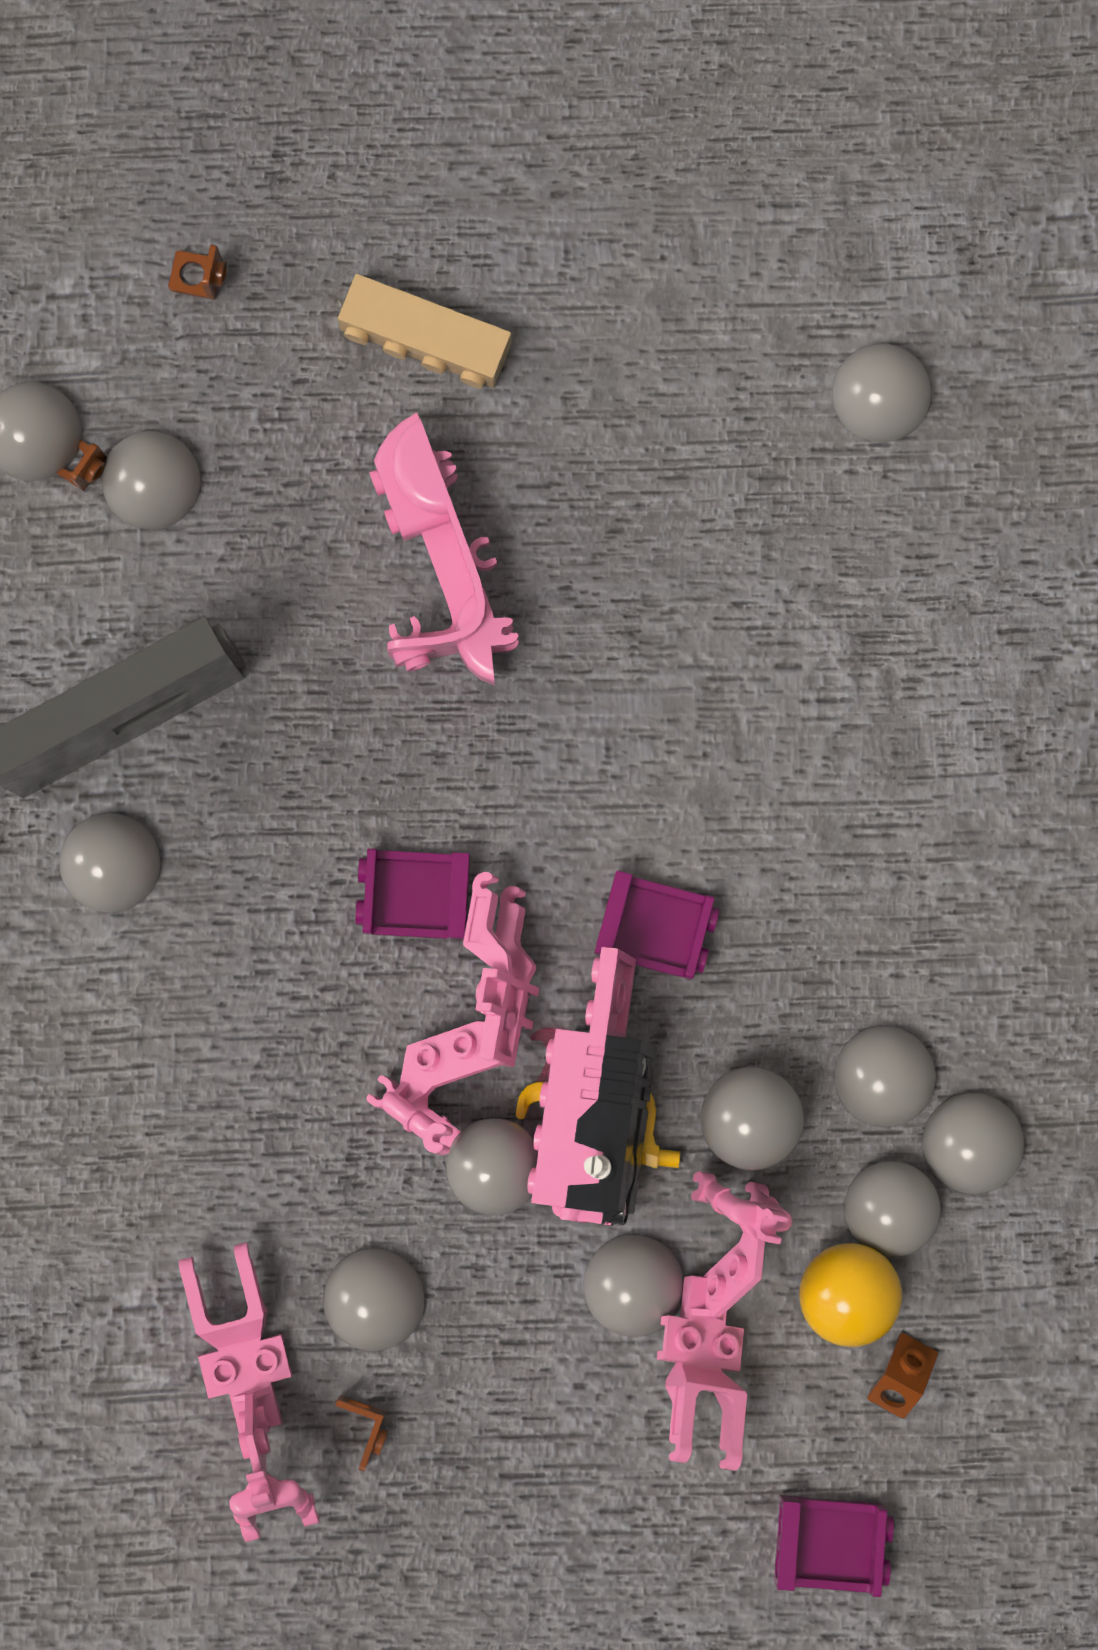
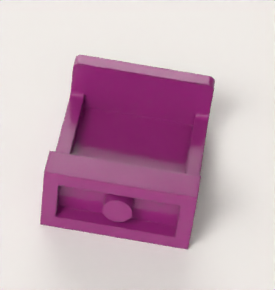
(414, 894)
(657, 925)
(832, 1545)

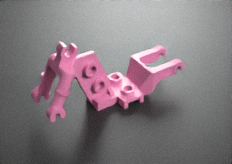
(478, 1045)
(700, 1338)
(246, 1371)

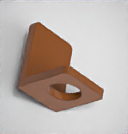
(213, 275)
(88, 468)
(906, 1374)
(377, 1435)

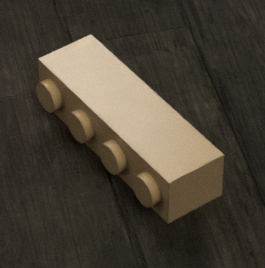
(424, 331)

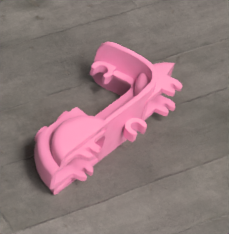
(420, 505)

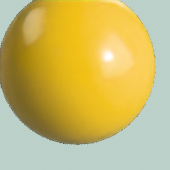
(850, 1295)

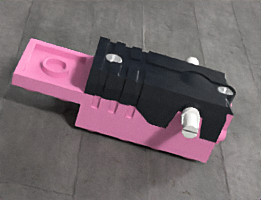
(595, 1106)

